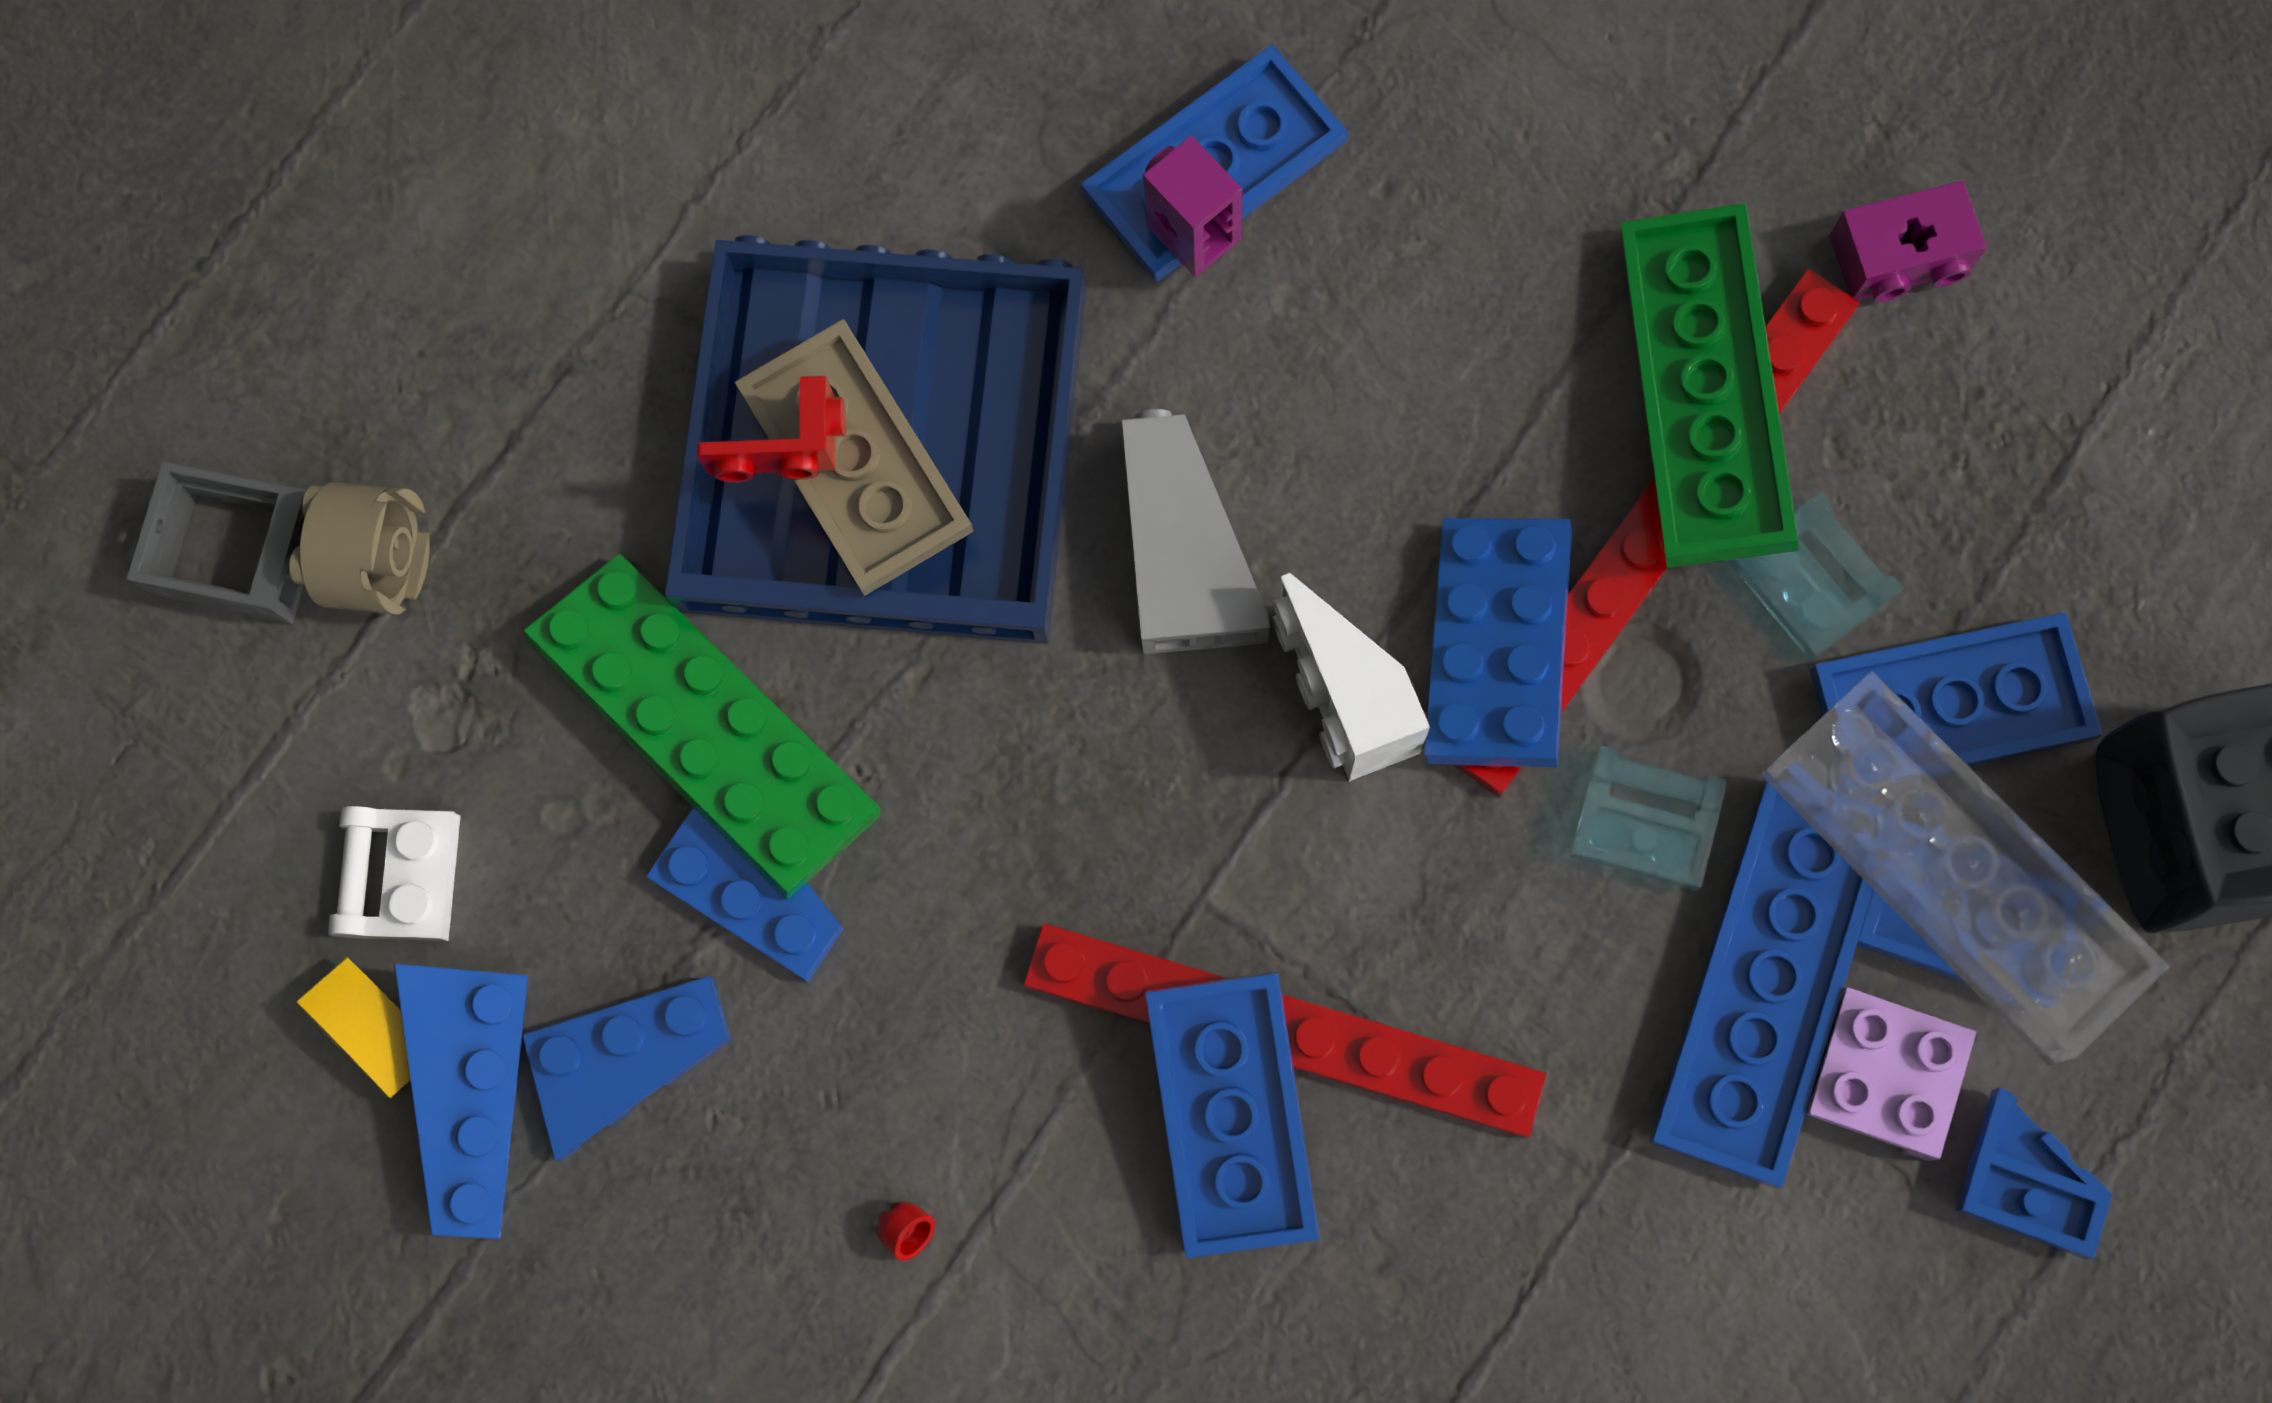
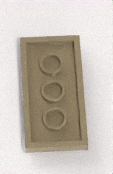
(886, 497)

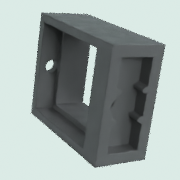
(169, 510)

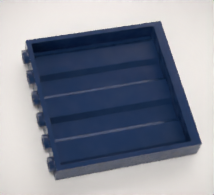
(985, 379)

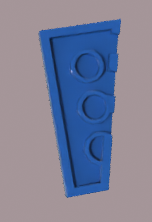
(463, 1077)

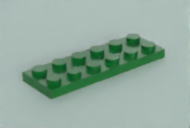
(1708, 387)
(703, 725)

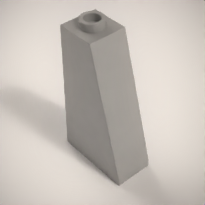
(1186, 556)

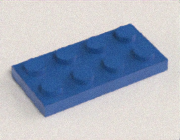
(1254, 123)
(1499, 642)
(1984, 689)
(1232, 1115)

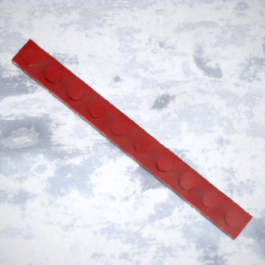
(1635, 552)

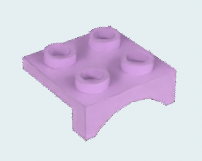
(1891, 1074)

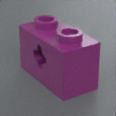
(1192, 205)
(1933, 221)

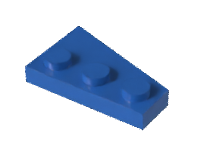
(726, 888)

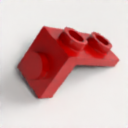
(797, 459)

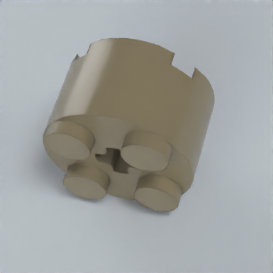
(361, 547)

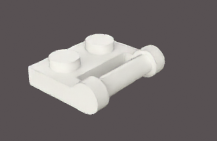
(415, 878)

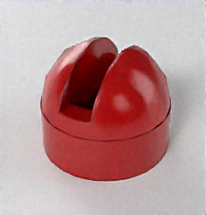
(905, 1229)

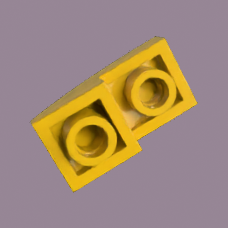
(360, 1024)

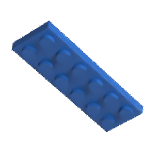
(1764, 999)

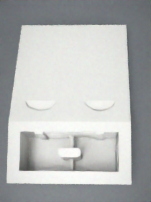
(1359, 688)

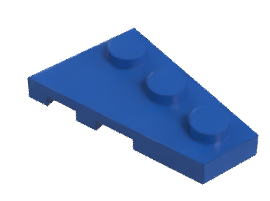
(615, 1058)

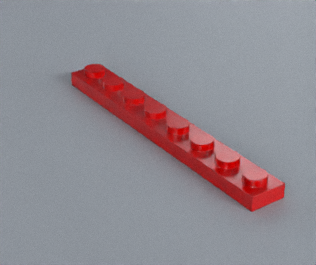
(1319, 1038)

